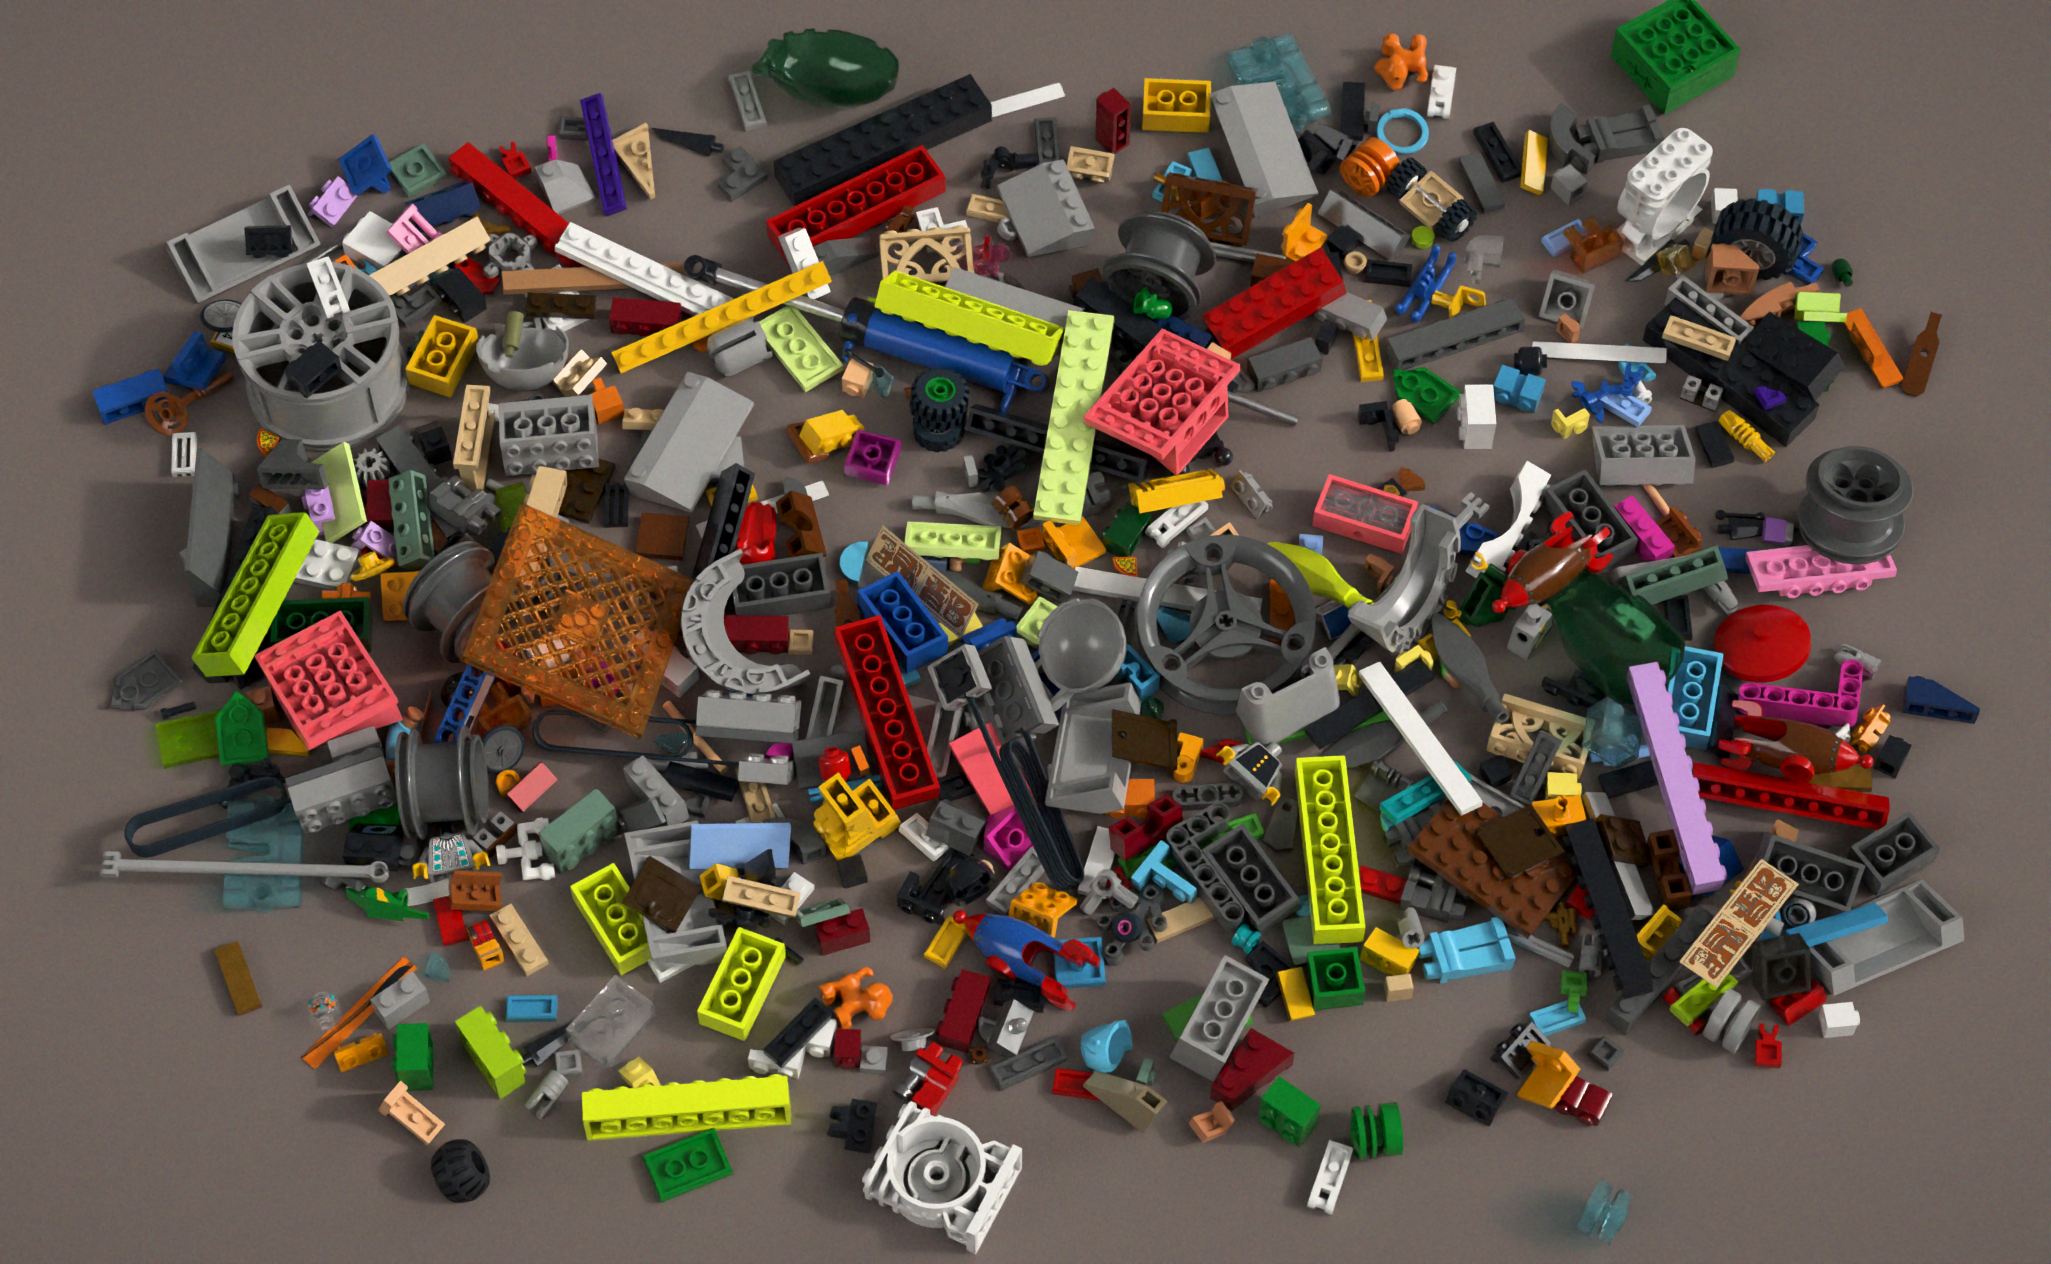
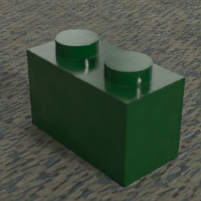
(1126, 531)

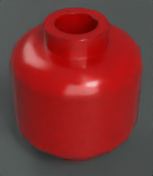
(834, 762)

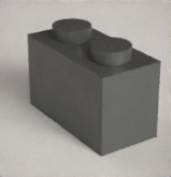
(1049, 576)

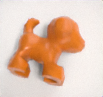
(1401, 60)
(873, 999)

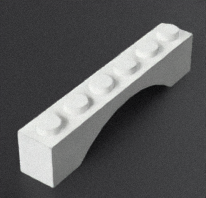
(1525, 491)

